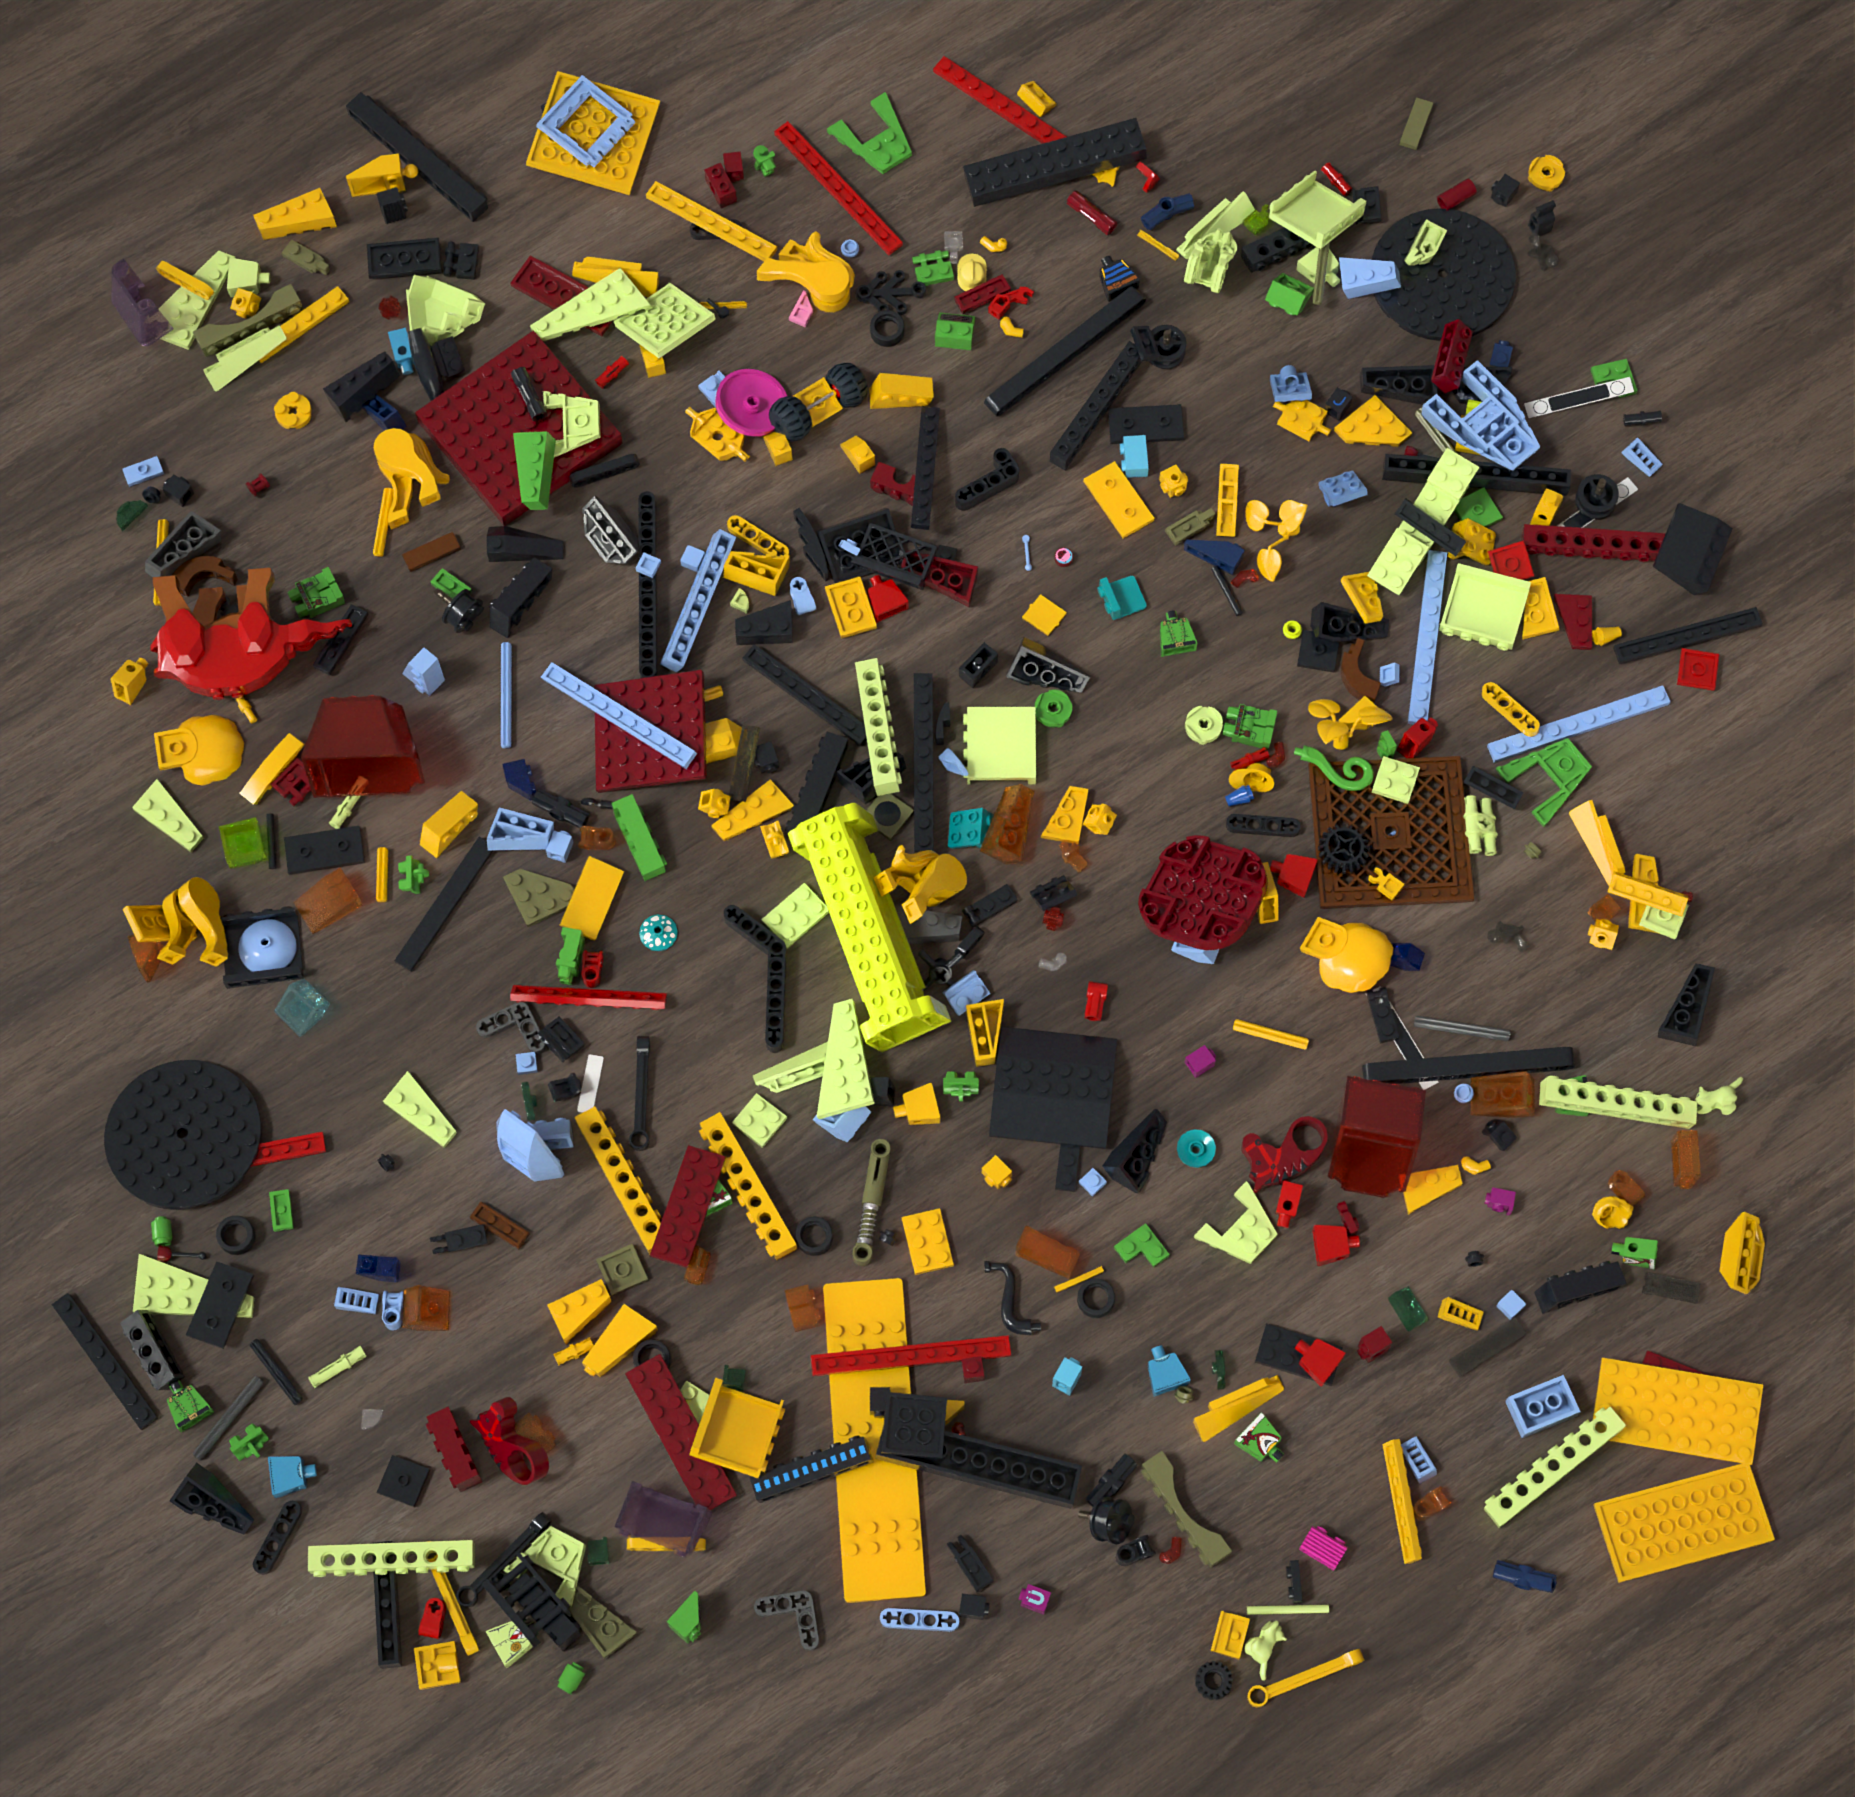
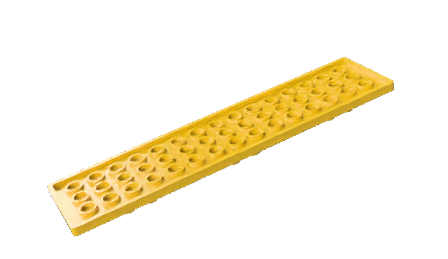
(879, 1499)

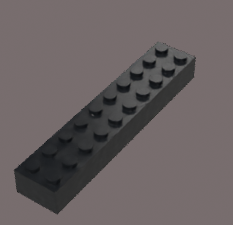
(1055, 162)
(998, 1469)

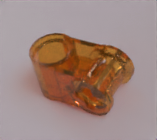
(592, 838)
(1627, 1189)
(1434, 1502)

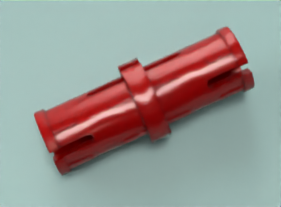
(1336, 179)
(602, 380)
(1249, 759)

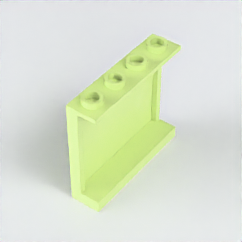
(1315, 211)
(1485, 607)
(1000, 743)

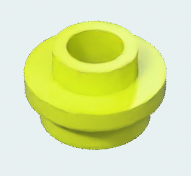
(1295, 625)

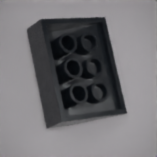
(1692, 548)
(840, 560)

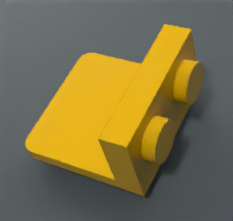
(1478, 543)

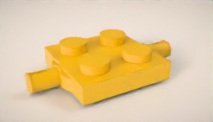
(1302, 418)

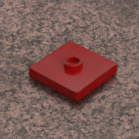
(1512, 561)
(1698, 669)

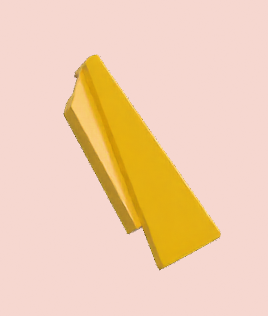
(1598, 839)
(1236, 1405)

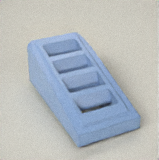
(1641, 448)
(952, 763)
(351, 1292)
(1426, 1474)

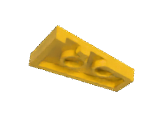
(1364, 596)
(1539, 611)
(1068, 818)
(1429, 1185)

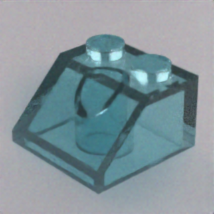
(301, 1006)

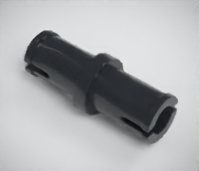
(1642, 418)

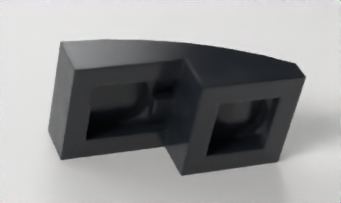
(943, 721)

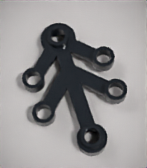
(887, 291)

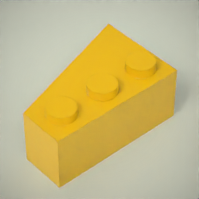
(900, 391)
(447, 823)
(984, 1028)
(579, 1308)

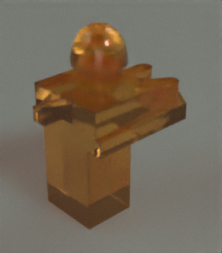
(1072, 855)

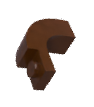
(203, 567)
(1353, 679)

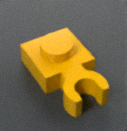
(1388, 885)

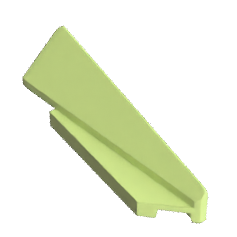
(1223, 216)
(242, 356)
(794, 1070)

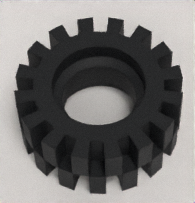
(1204, 1689)

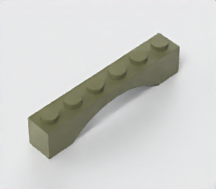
(216, 337)
(1209, 1544)

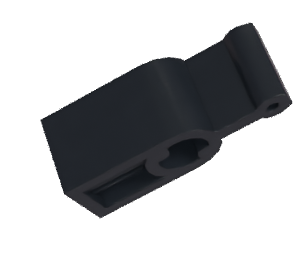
(1543, 219)

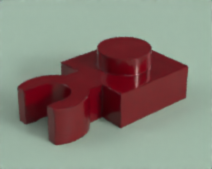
(1348, 1221)

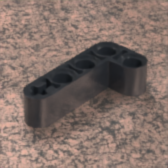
(967, 496)

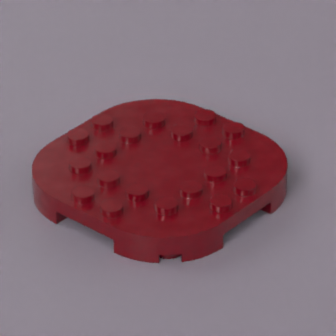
(1203, 893)

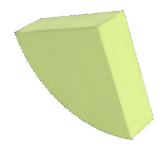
(740, 601)

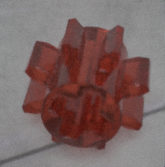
(389, 307)
(1053, 918)

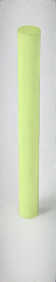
(1287, 1609)

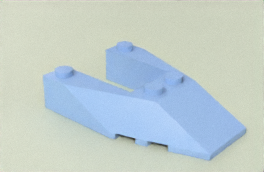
(1492, 428)

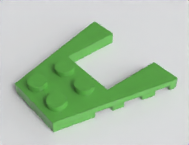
(883, 150)
(1561, 763)

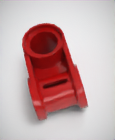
(592, 964)
(432, 1622)

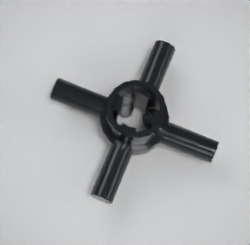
(939, 964)

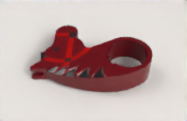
(1274, 1165)
(508, 1447)

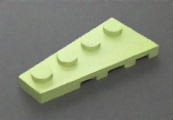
(165, 814)
(416, 1107)

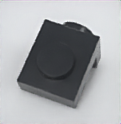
(565, 1088)
(1499, 1133)

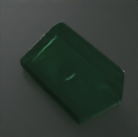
(1408, 1308)

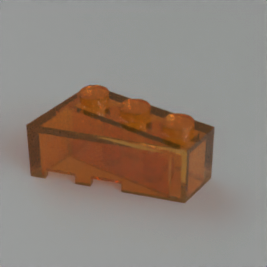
(1047, 1252)

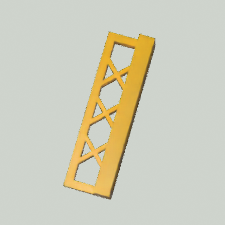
(1648, 893)

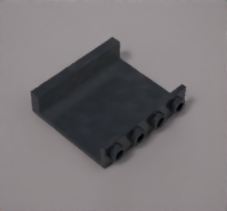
(235, 971)

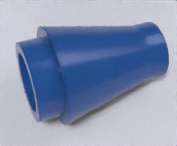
(1240, 796)

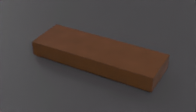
(431, 551)
(499, 1225)

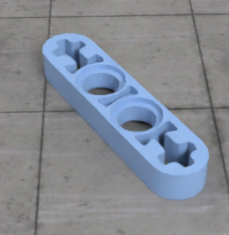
(919, 1619)

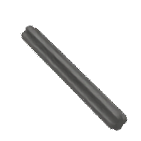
(1462, 1028)
(227, 1418)

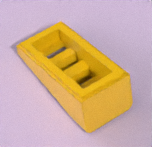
(1443, 1313)

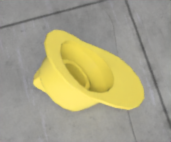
(971, 271)

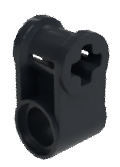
(1138, 1549)

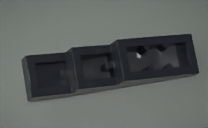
(812, 548)

